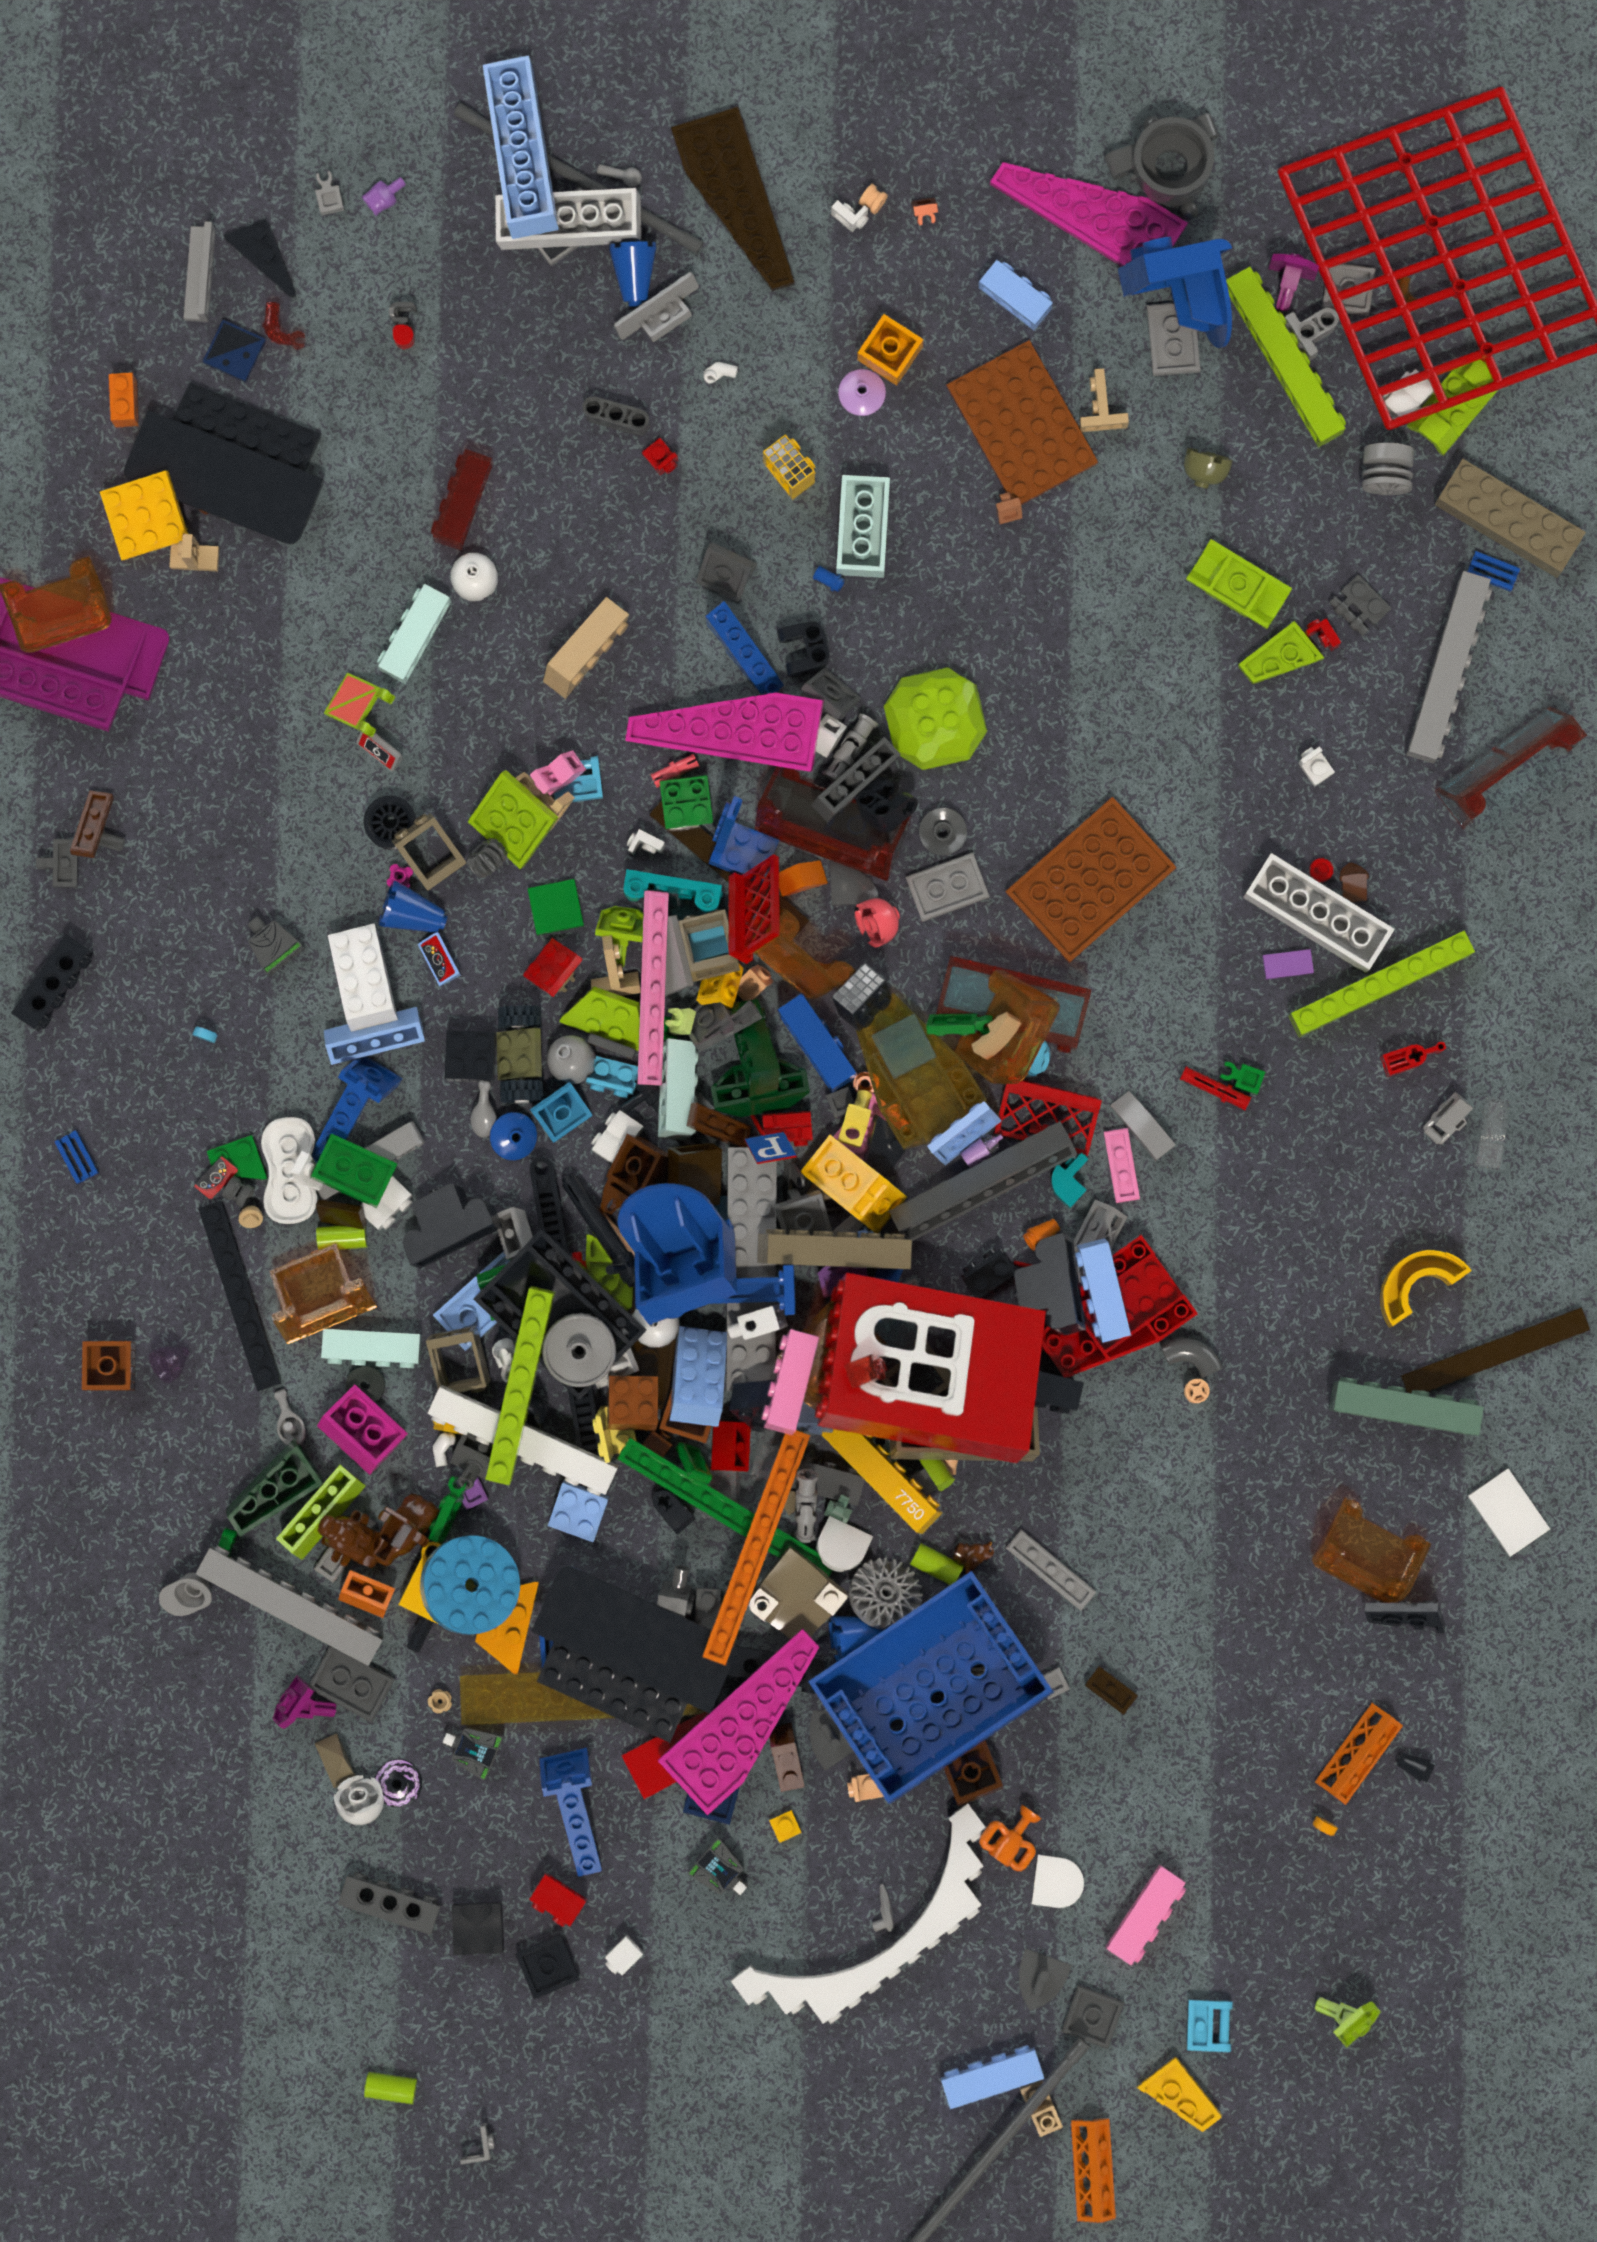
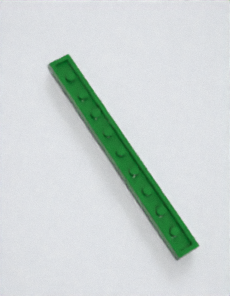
(706, 1498)

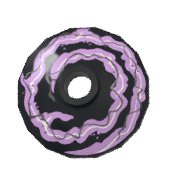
(410, 1779)

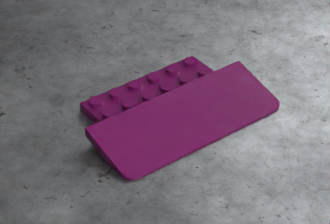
(84, 675)

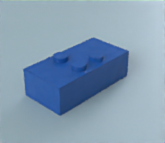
(817, 1043)

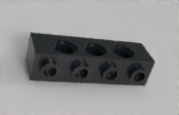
(39, 988)
(738, 1673)

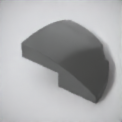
(850, 886)

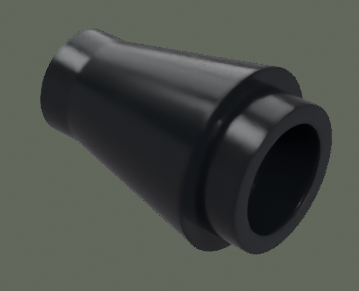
(1416, 1767)

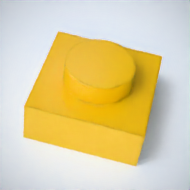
(785, 1826)

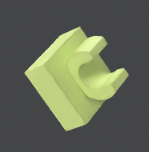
(681, 1021)

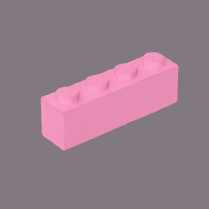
(791, 1382)
(1145, 1915)

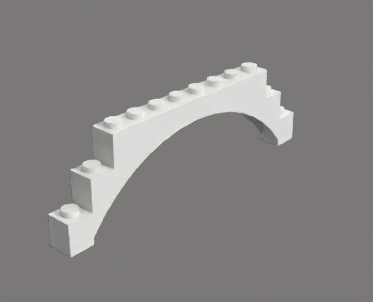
(835, 1991)

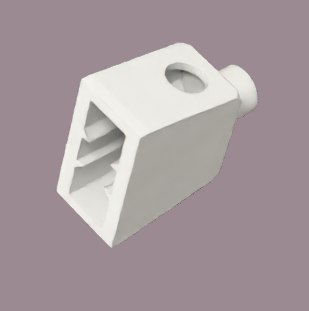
(766, 1321)

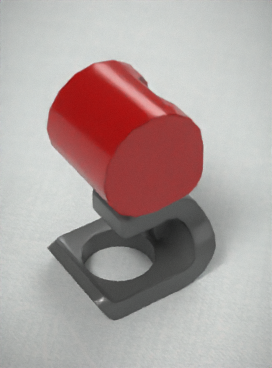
(402, 334)

